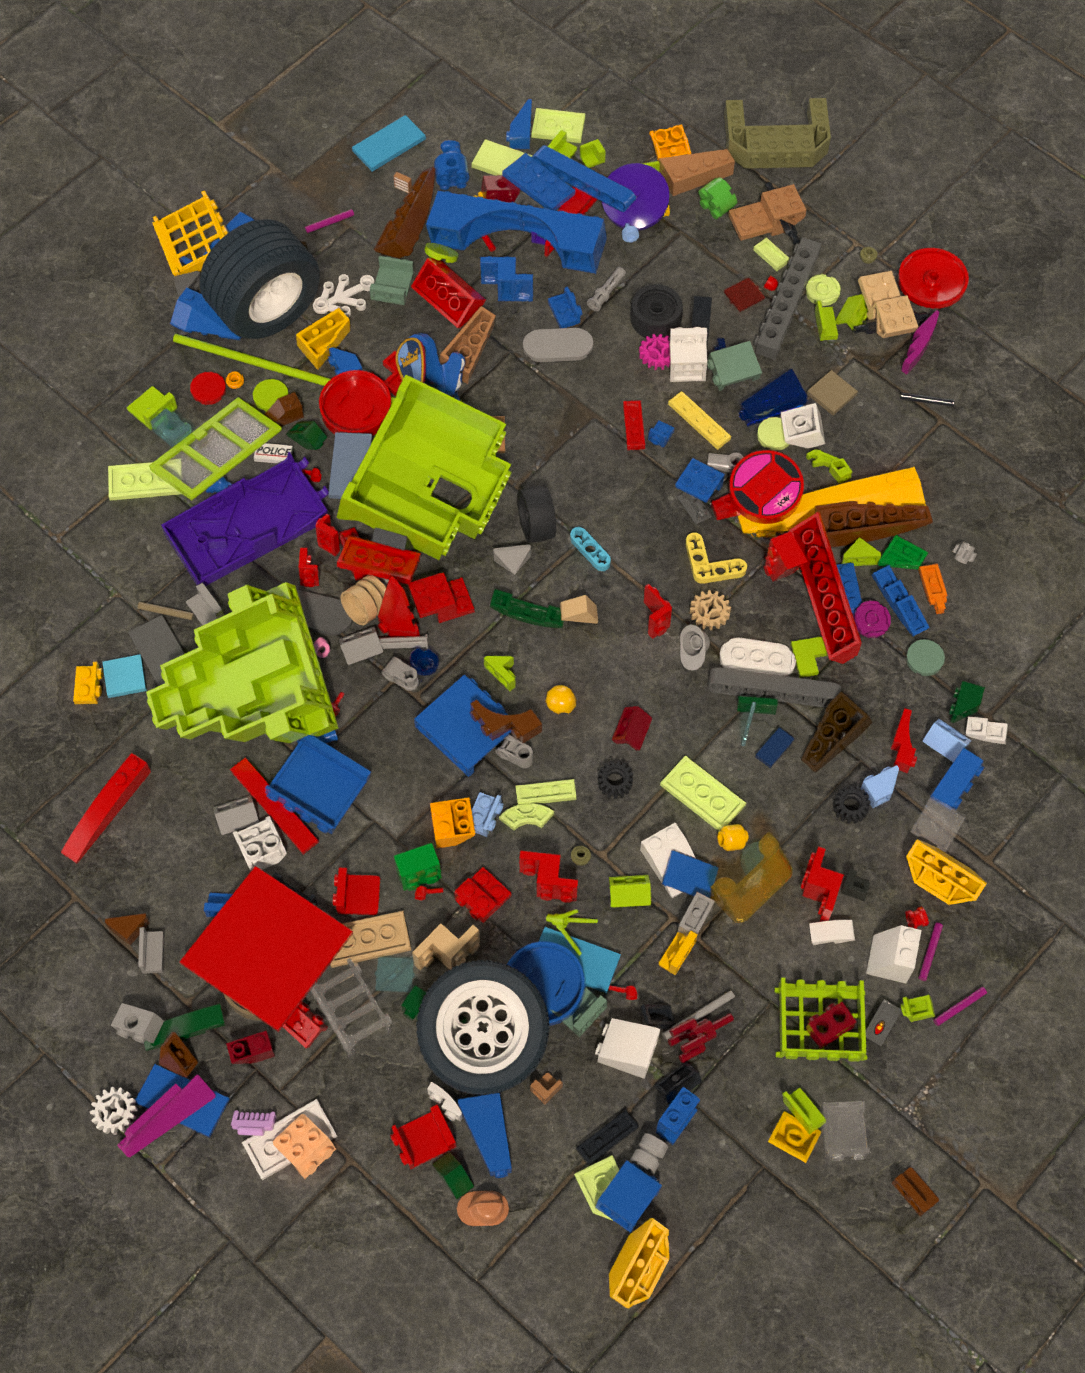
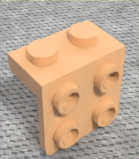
(304, 1145)

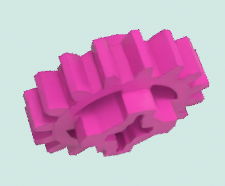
(655, 351)

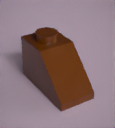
(285, 410)

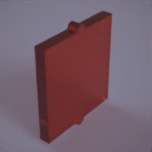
(744, 294)

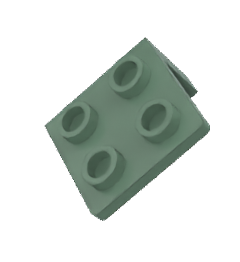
(586, 1014)

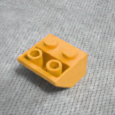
(452, 822)

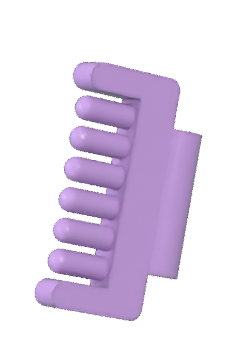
(253, 1127)

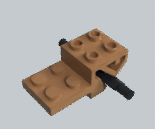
(775, 214)

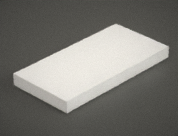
(266, 1156)

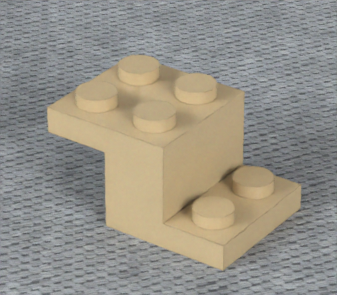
(446, 947)

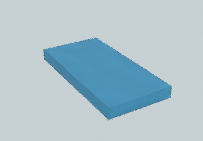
(388, 143)
(596, 961)

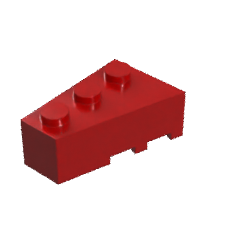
(783, 557)

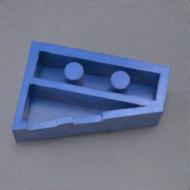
(959, 778)

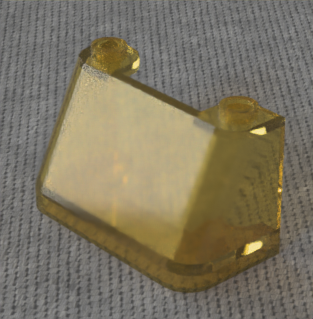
(758, 886)

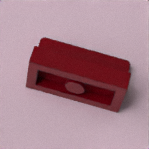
(632, 727)

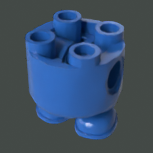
(449, 164)

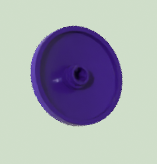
(650, 193)

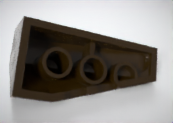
(835, 732)

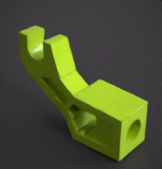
(833, 463)

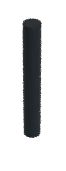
(927, 399)

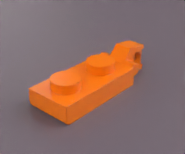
(934, 586)

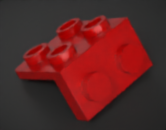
(661, 610)
(356, 893)

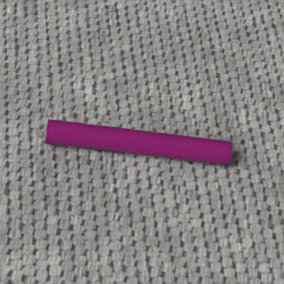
(329, 221)
(930, 951)
(960, 1006)

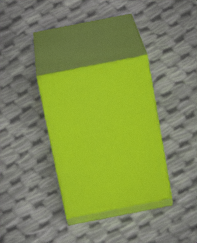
(861, 554)

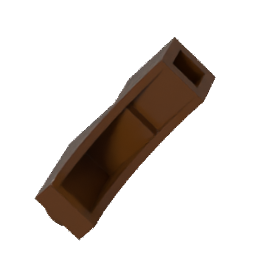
(522, 726)

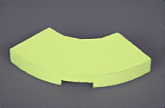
(526, 814)

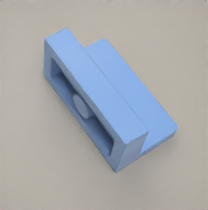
(946, 740)

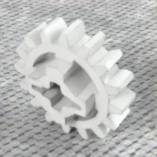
(112, 1118)

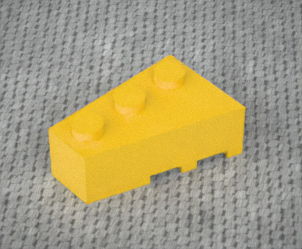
(322, 335)

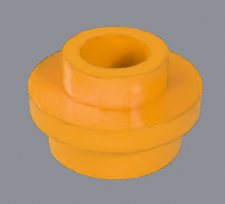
(232, 377)

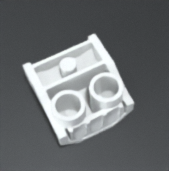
(260, 845)

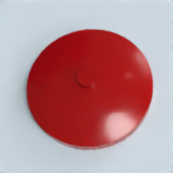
(933, 278)

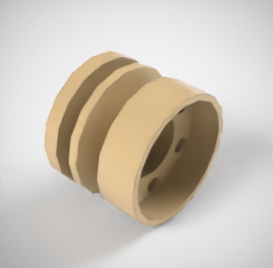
(363, 599)

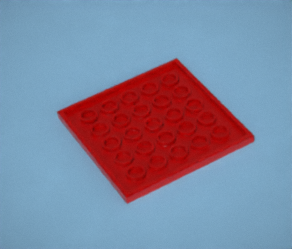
(266, 948)

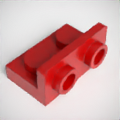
(327, 535)
(307, 572)
(305, 1025)

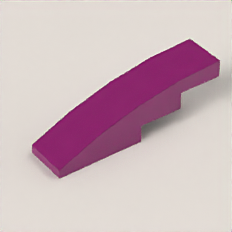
(920, 342)

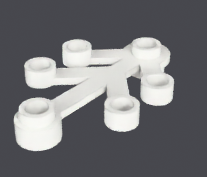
(342, 297)

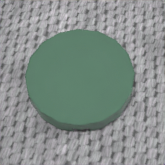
(925, 657)

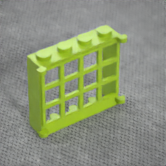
(820, 991)

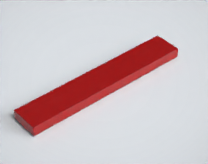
(285, 820)

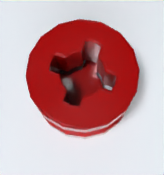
(917, 918)

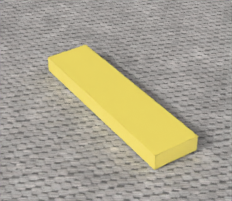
(699, 420)

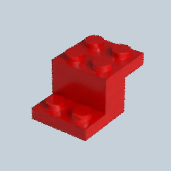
(440, 597)
(548, 881)
(821, 884)

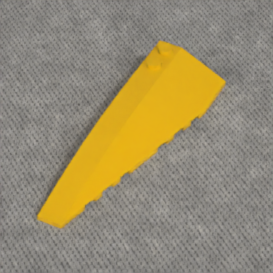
(894, 488)

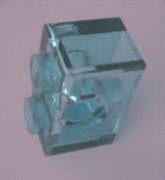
(165, 422)

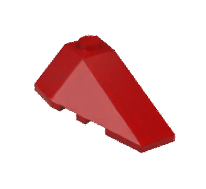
(394, 613)

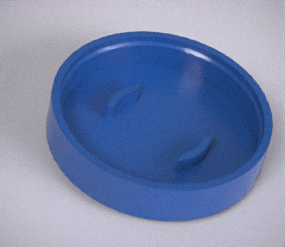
(555, 975)

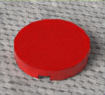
(208, 388)

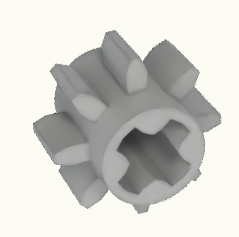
(964, 552)

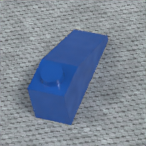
(521, 128)

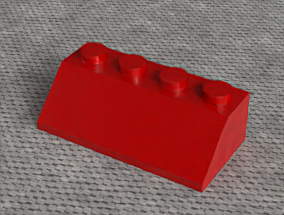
(447, 292)

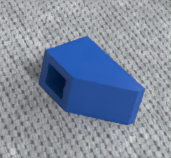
(343, 361)

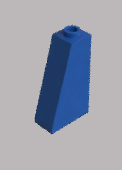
(486, 1124)

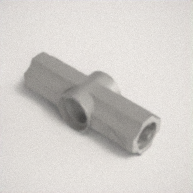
(724, 462)

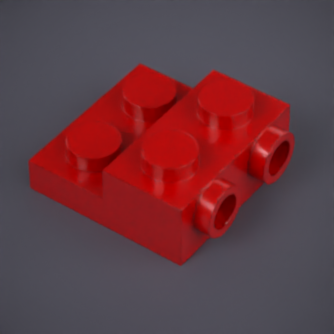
(482, 895)

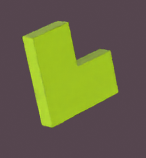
(805, 654)

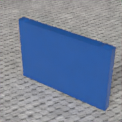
(689, 875)

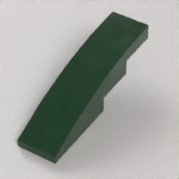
(189, 1025)

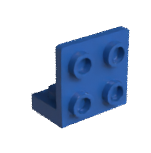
(700, 480)

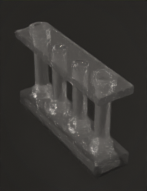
(339, 1024)

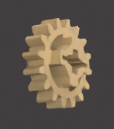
(703, 604)

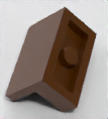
(915, 1191)

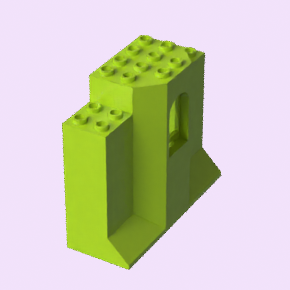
(420, 441)

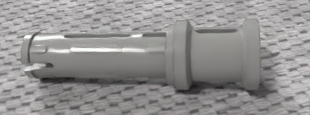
(602, 293)

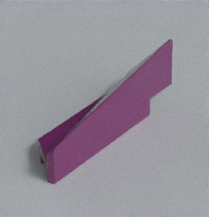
(165, 1114)

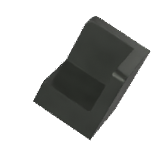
(855, 887)

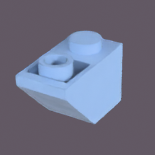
(880, 786)

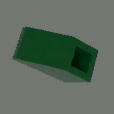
(967, 702)

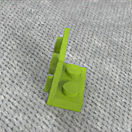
(150, 405)

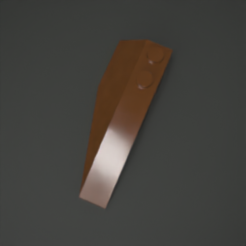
(404, 231)
(870, 522)

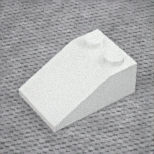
(658, 849)

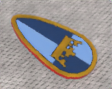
(411, 359)

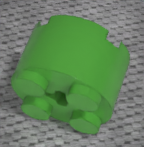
(717, 197)

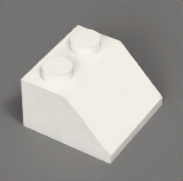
(803, 426)

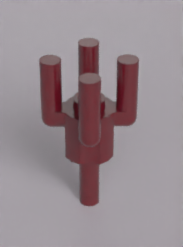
(697, 1035)

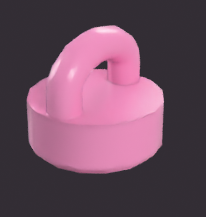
(318, 645)

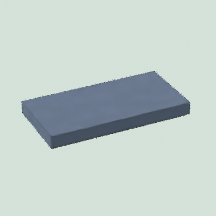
(347, 457)

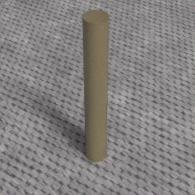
(165, 610)

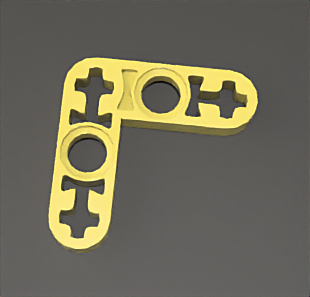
(705, 566)

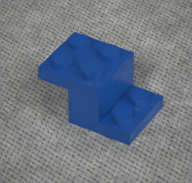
(503, 272)

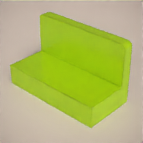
(561, 145)
(853, 312)
(825, 322)
(630, 891)
(804, 1110)

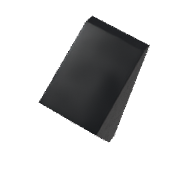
(657, 1016)

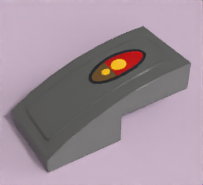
(882, 1022)

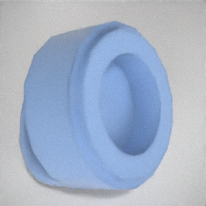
(630, 233)

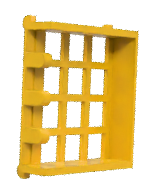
(178, 220)

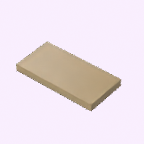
(374, 939)

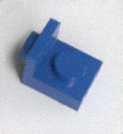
(660, 434)

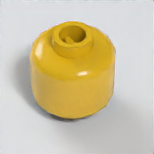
(732, 837)

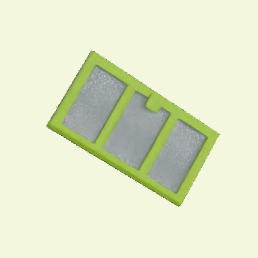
(215, 448)

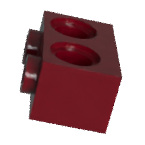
(834, 1028)

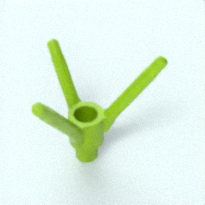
(562, 921)

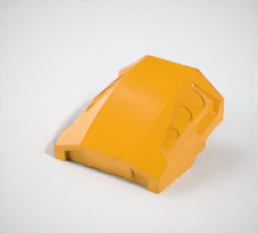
(670, 142)

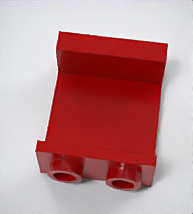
(423, 1138)

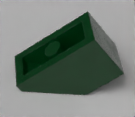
(307, 435)

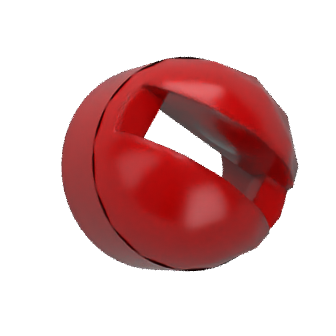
(771, 284)

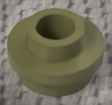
(868, 255)
(580, 860)

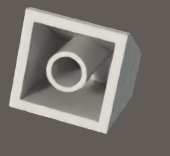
(894, 953)
(628, 1046)

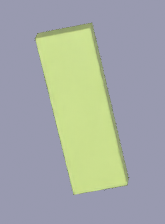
(546, 792)

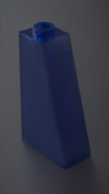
(778, 396)

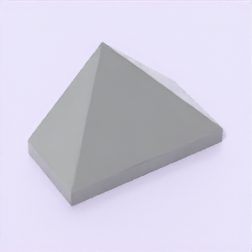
(512, 557)

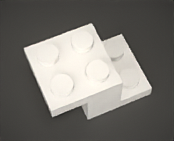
(688, 354)

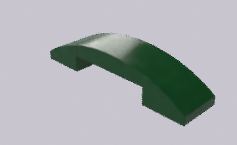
(526, 611)

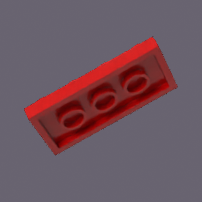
(378, 560)

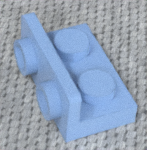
(484, 813)

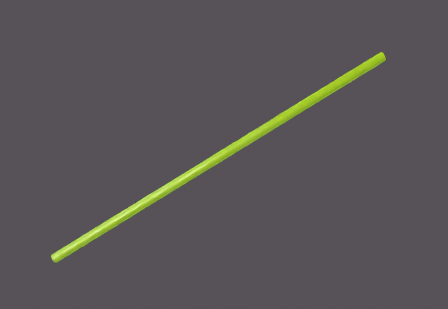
(252, 360)

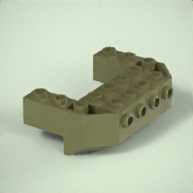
(778, 144)

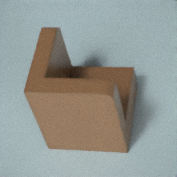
(546, 1088)

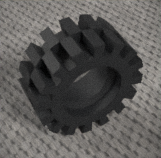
(611, 790)
(843, 812)

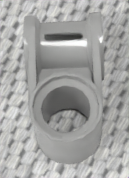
(401, 674)
(512, 750)

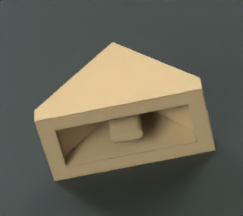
(579, 610)

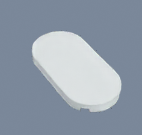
(757, 657)

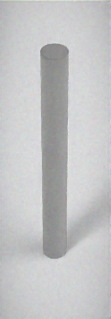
(705, 1010)

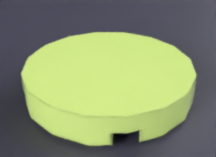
(823, 288)
(771, 434)

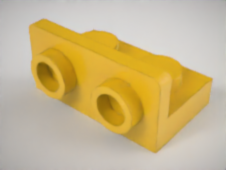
(87, 684)
(678, 952)

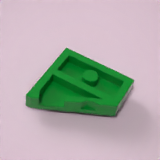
(903, 555)

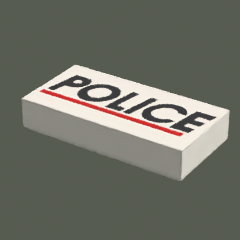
(272, 453)

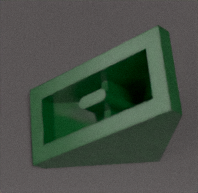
(453, 1175)

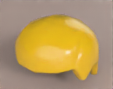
(561, 699)

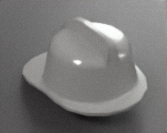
(693, 647)

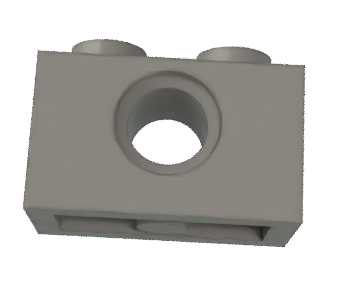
(137, 1023)

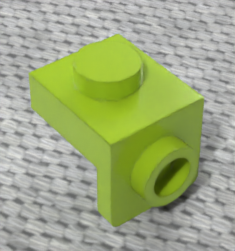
(918, 1008)

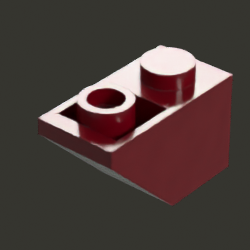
(251, 1049)

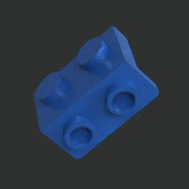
(565, 309)

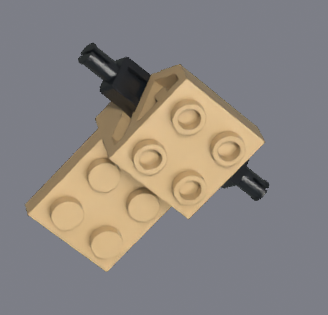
(888, 311)

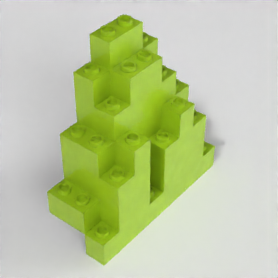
(248, 675)

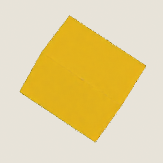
(793, 1137)

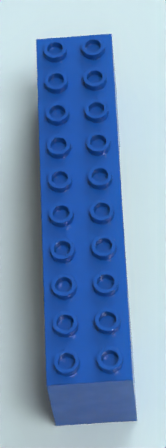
(462, 219)

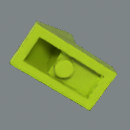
(499, 668)

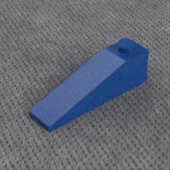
(196, 315)

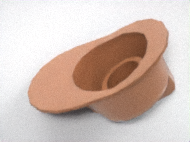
(482, 1208)

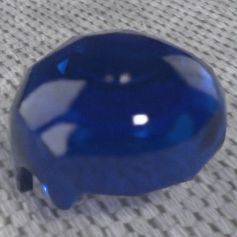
(424, 662)

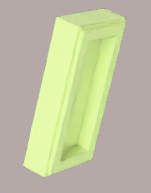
(771, 254)

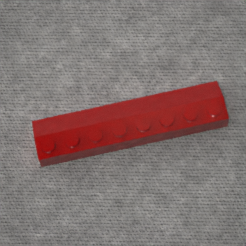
(827, 591)

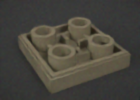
(832, 392)

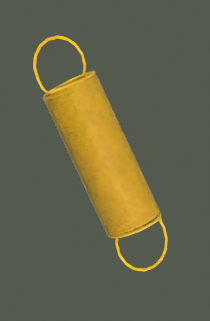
(765, 534)

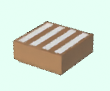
(402, 182)

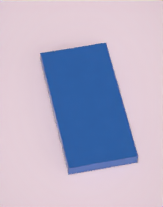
(161, 1080)

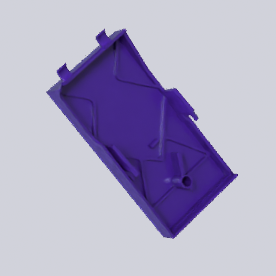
(245, 521)

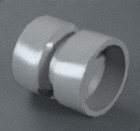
(650, 1151)

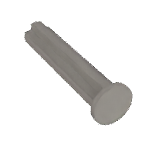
(404, 642)

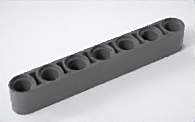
(773, 687)

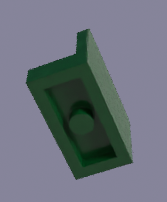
(763, 705)

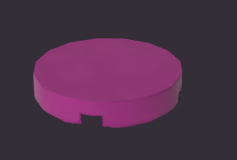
(872, 619)

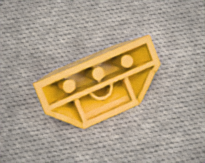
(943, 874)
(639, 1264)

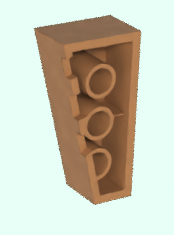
(695, 170)
(471, 341)

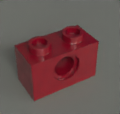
(499, 189)

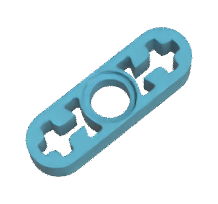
(589, 541)

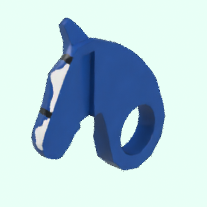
(443, 377)

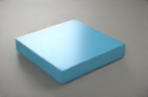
(124, 676)

